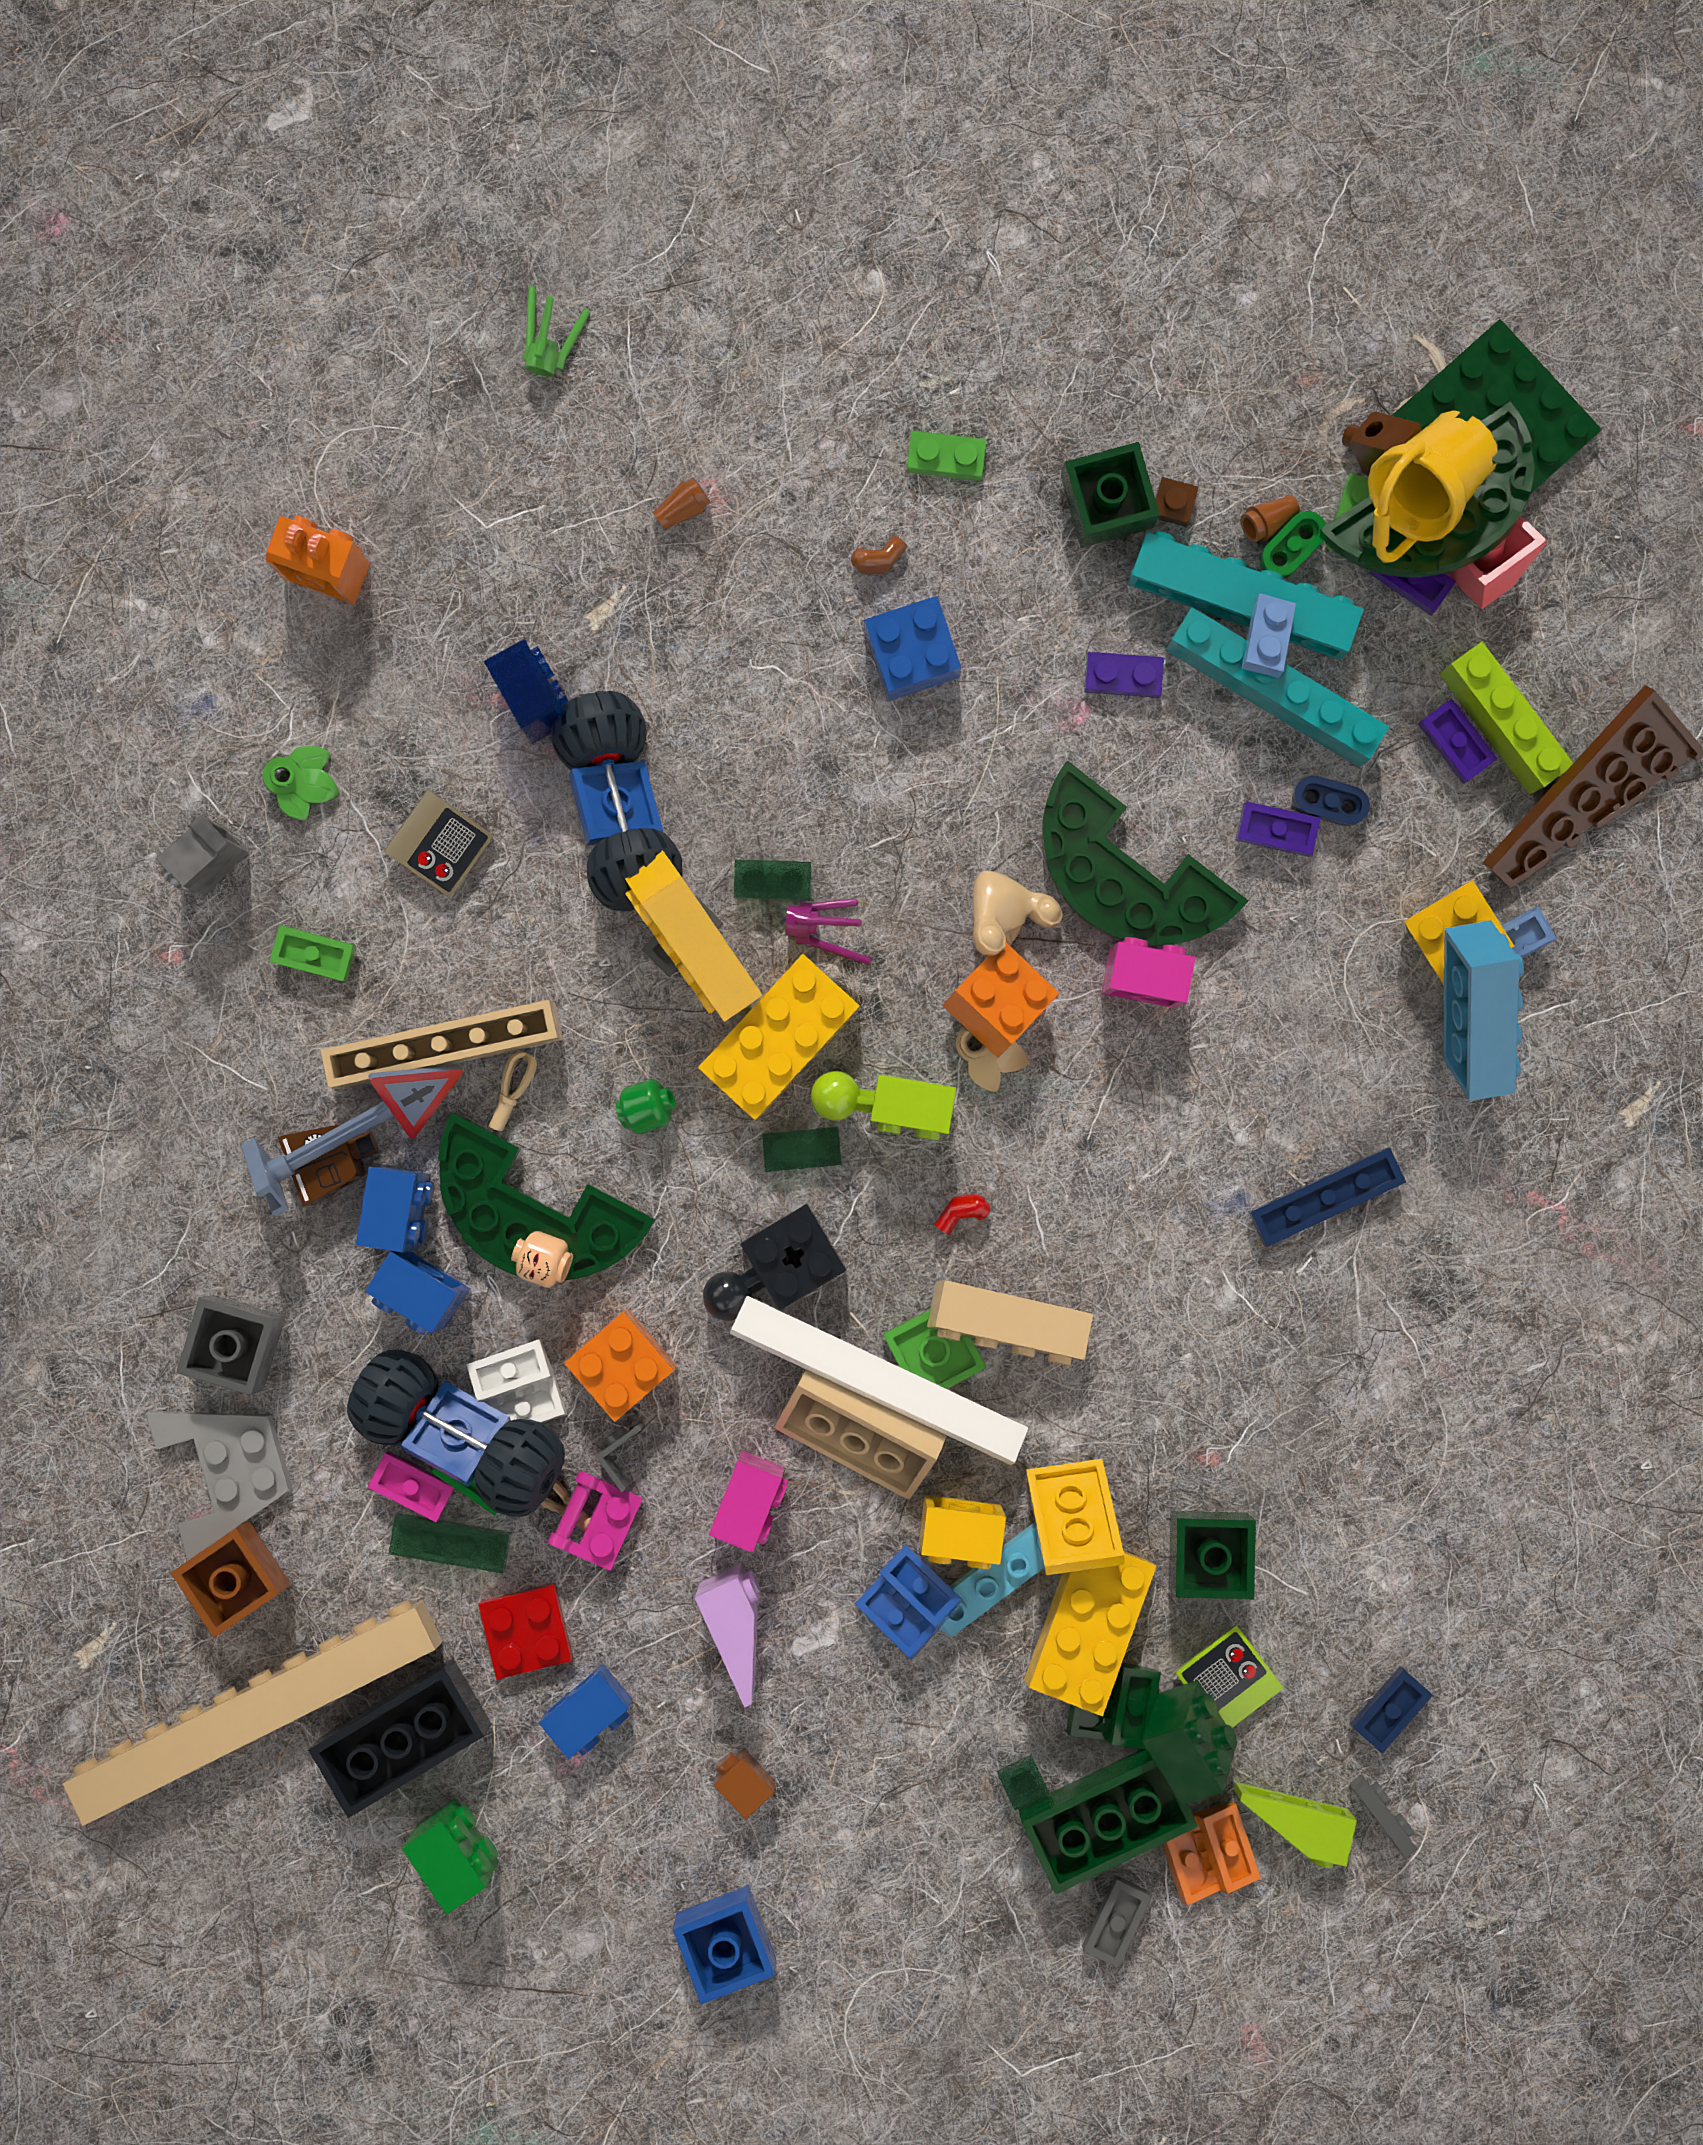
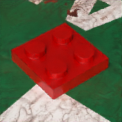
(525, 1631)

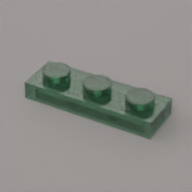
(450, 1543)

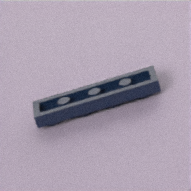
(1327, 1197)

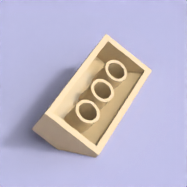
(860, 1434)

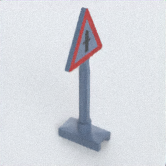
(406, 1095)

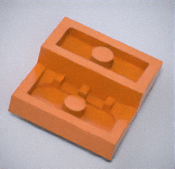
(1212, 1855)

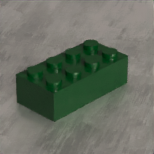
(1104, 1820)

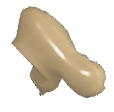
(1001, 909)

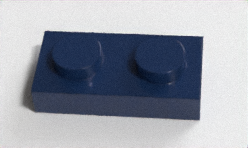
(1391, 1709)

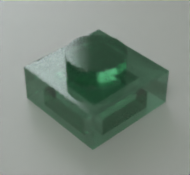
(1023, 1782)

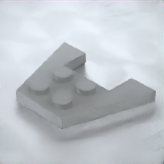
(238, 1462)

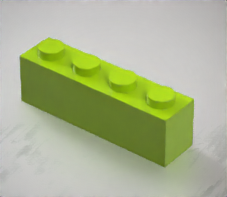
(1506, 718)

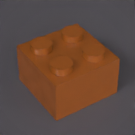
(231, 1578)

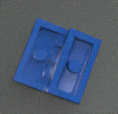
(908, 1602)

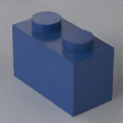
(586, 1712)

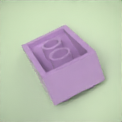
(730, 1613)

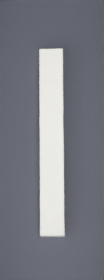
(879, 1380)

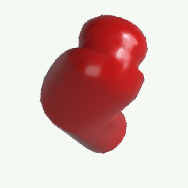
(960, 1208)

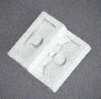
(519, 1383)

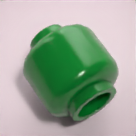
(645, 1106)

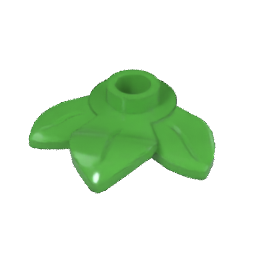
(306, 781)

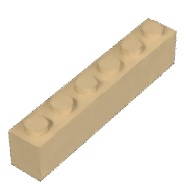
(443, 1043)

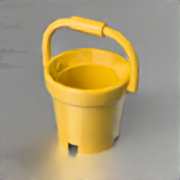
(1428, 481)

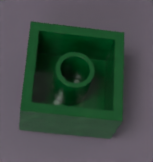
(1109, 494)
(1212, 1555)
(1190, 1742)

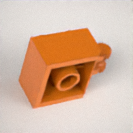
(317, 558)

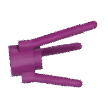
(804, 920)

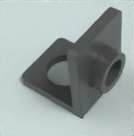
(613, 1441)

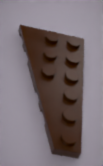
(1610, 776)

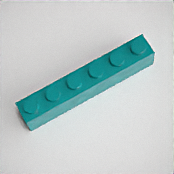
(1229, 590)
(1289, 698)

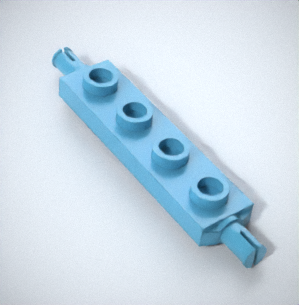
(986, 1587)

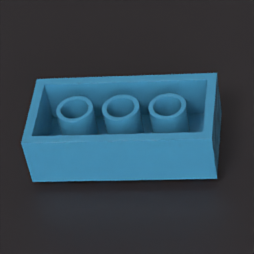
(1481, 1010)

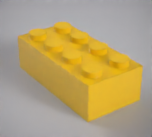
(691, 938)
(779, 1037)
(1089, 1633)

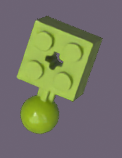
(893, 1104)

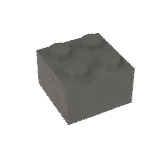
(231, 1344)

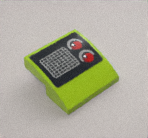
(1232, 1676)

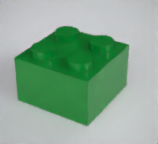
(451, 1855)

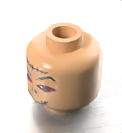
(542, 1259)

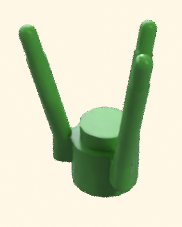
(542, 355)

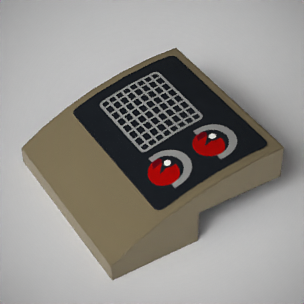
(438, 843)

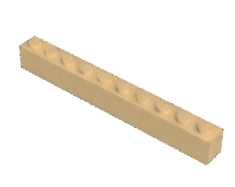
(252, 1712)

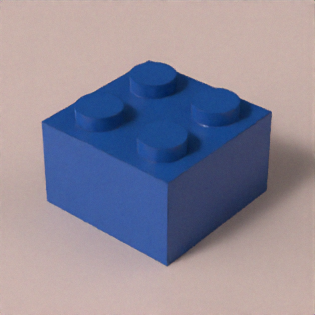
(912, 648)
(394, 1209)
(416, 1291)
(724, 1944)

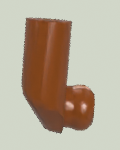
(878, 561)

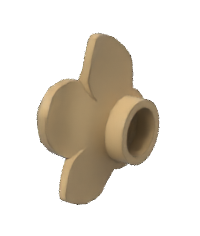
(984, 1066)

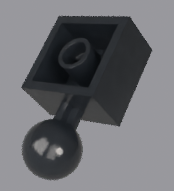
(766, 1251)

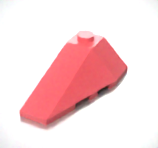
(1501, 567)

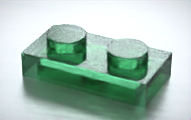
(772, 880)
(801, 1149)

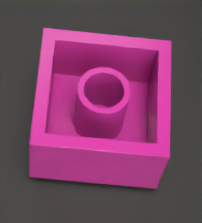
(1148, 973)
(747, 1501)

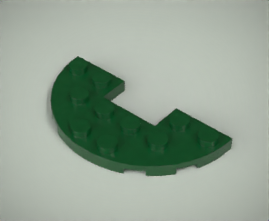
(1483, 525)
(1110, 886)
(498, 1215)

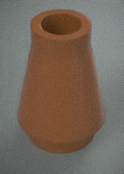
(682, 504)
(1267, 518)

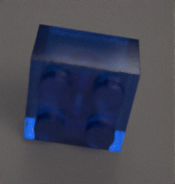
(524, 683)

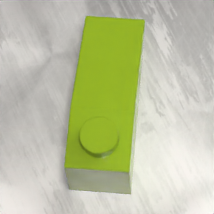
(1313, 1827)

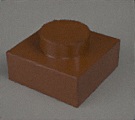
(1175, 501)

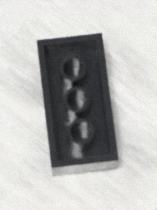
(400, 1737)

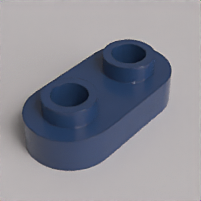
(1329, 800)

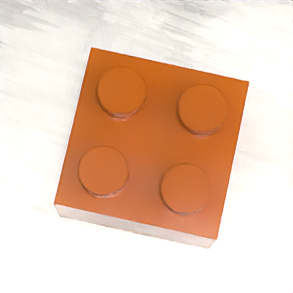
(1000, 1000)
(620, 1365)

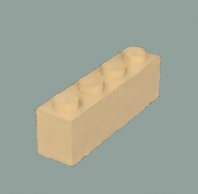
(1010, 1321)

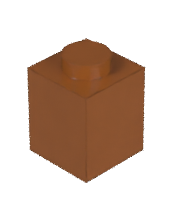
(743, 1782)

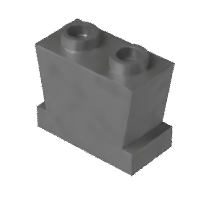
(201, 856)

